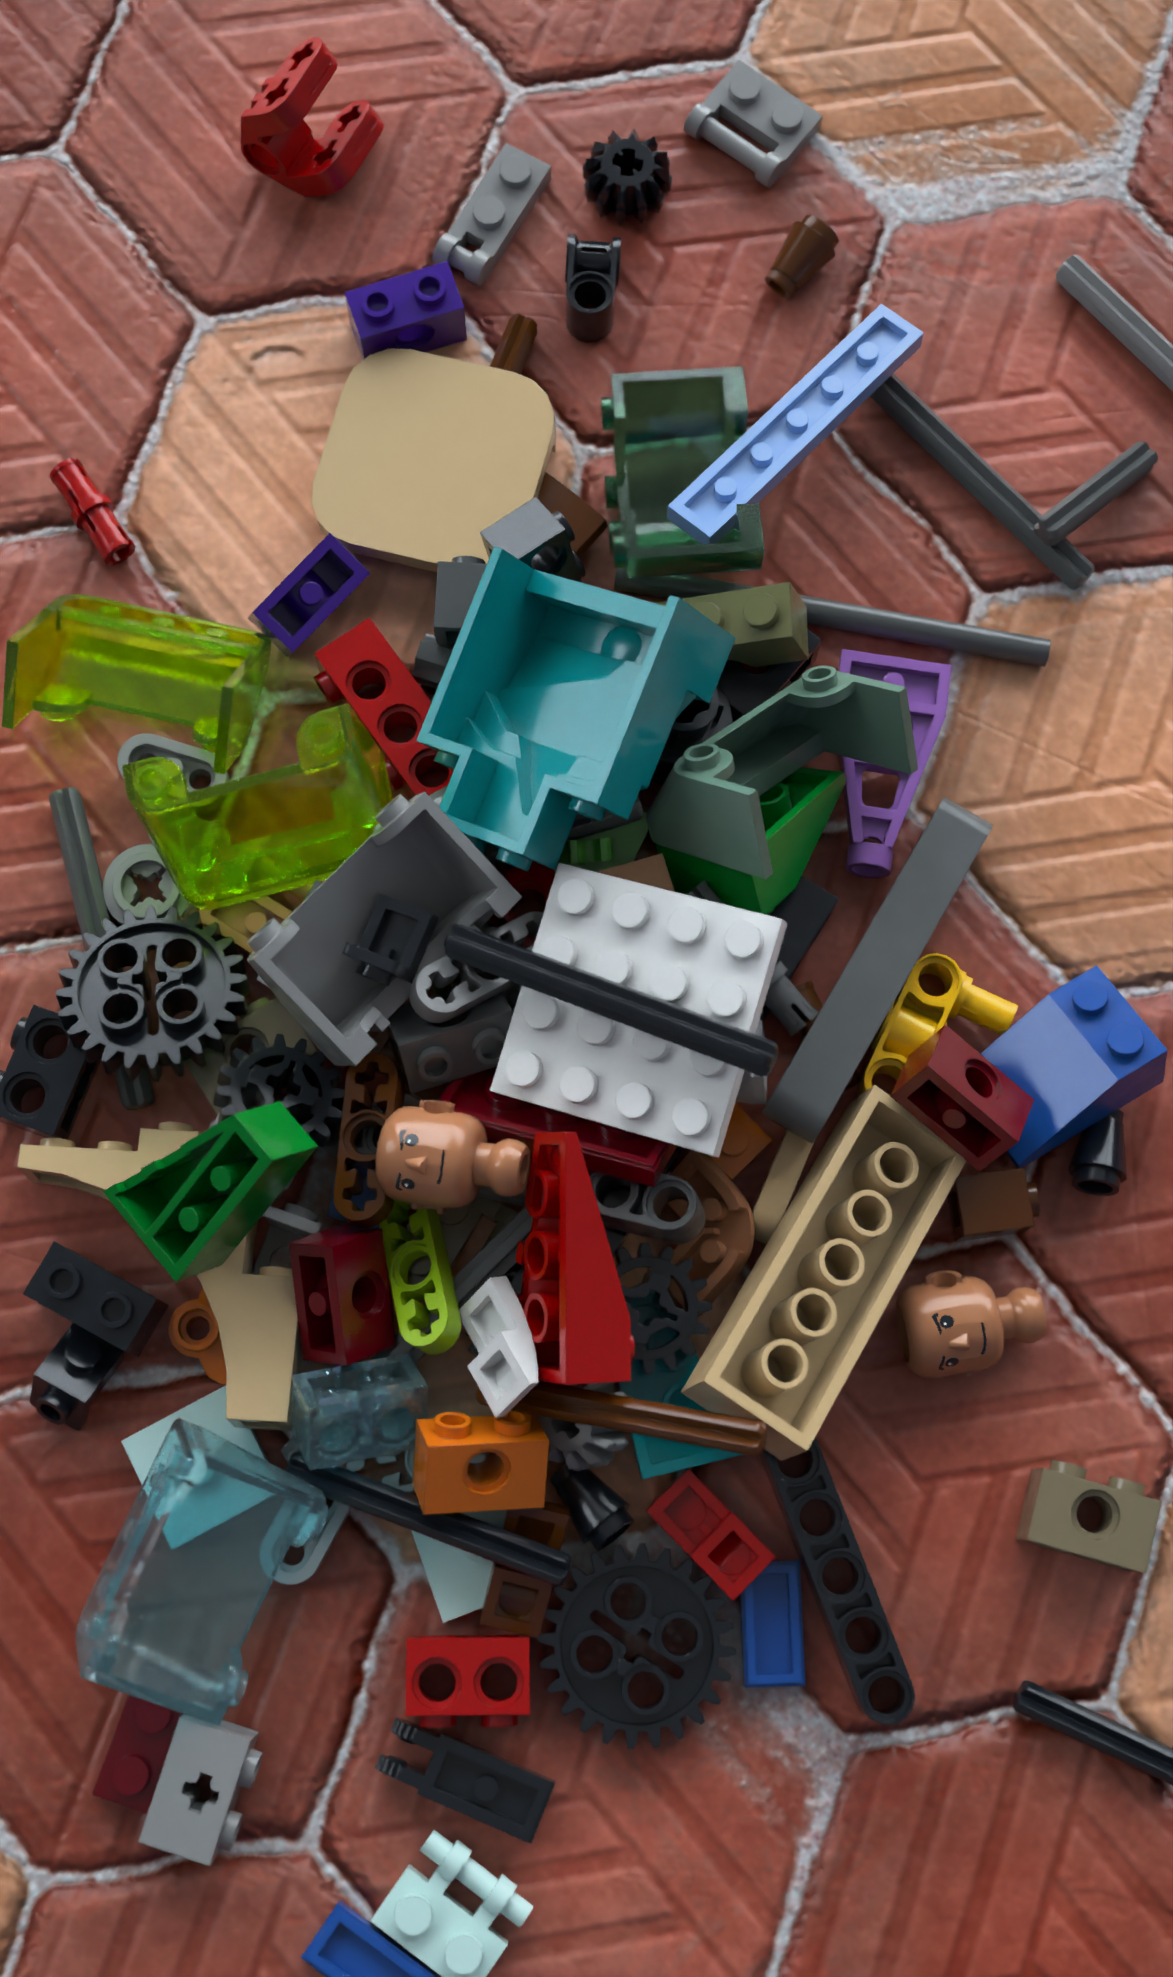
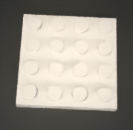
(661, 945)

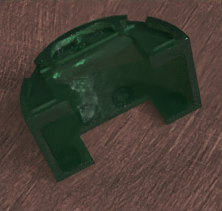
(663, 439)

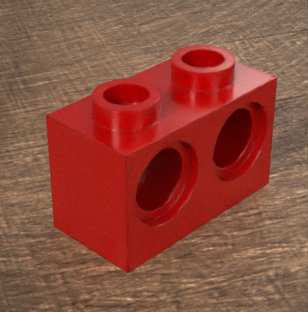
(468, 1659)

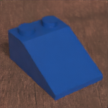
(1078, 1059)

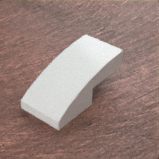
(506, 1350)

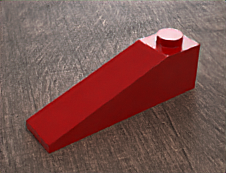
(570, 1272)

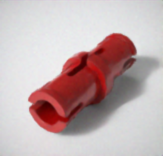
(92, 511)

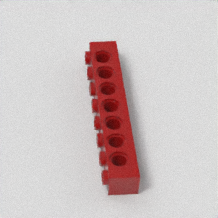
(366, 658)

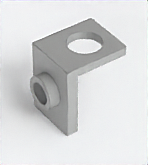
(285, 1227)

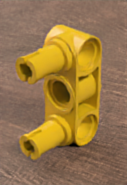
(919, 1016)

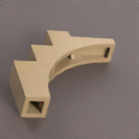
(251, 1310)

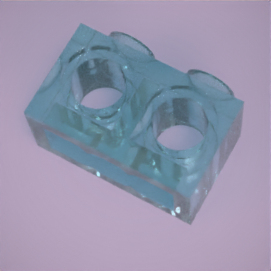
(357, 1410)

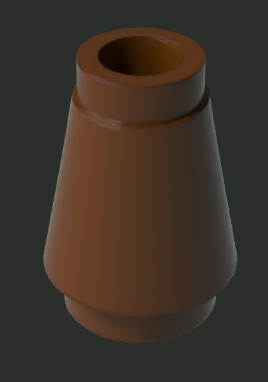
(802, 255)

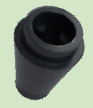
(1100, 1157)
(593, 1506)

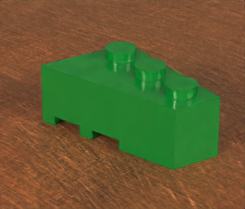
(213, 1188)

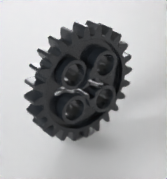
(98, 996)
(605, 1691)

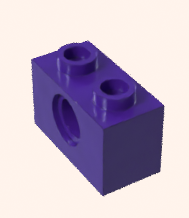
(408, 312)
(308, 595)

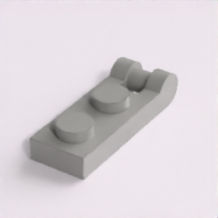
(493, 214)

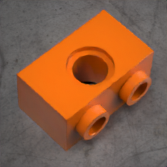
(504, 1481)

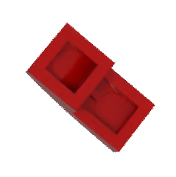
(710, 1534)

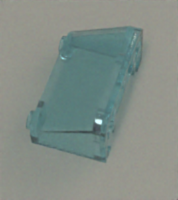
(193, 1573)

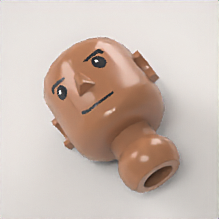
(445, 1158)
(961, 1326)

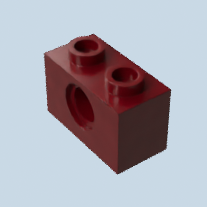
(962, 1098)
(342, 1294)

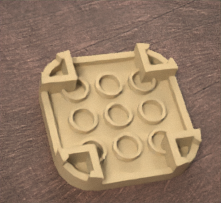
(429, 456)

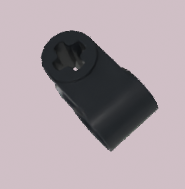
(591, 280)

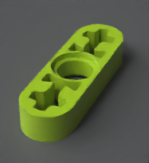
(435, 1289)

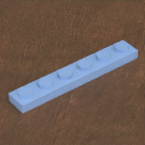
(795, 425)

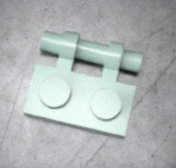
(440, 1927)

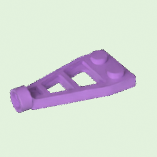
(927, 697)

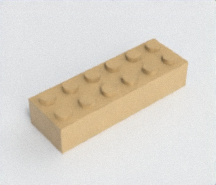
(827, 1273)

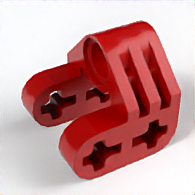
(282, 143)

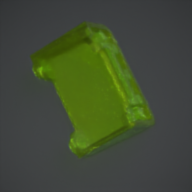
(269, 826)

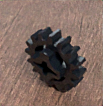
(259, 1077)
(657, 1282)

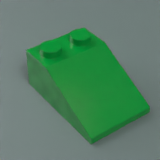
(793, 822)

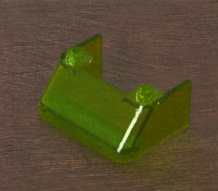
(140, 664)

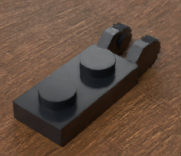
(472, 1781)

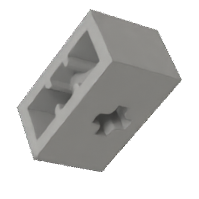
(177, 1817)

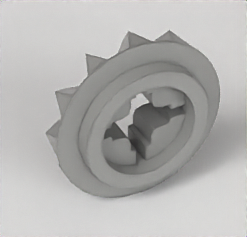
(122, 891)

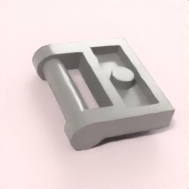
(760, 112)

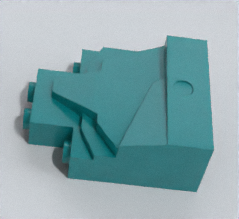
(560, 704)

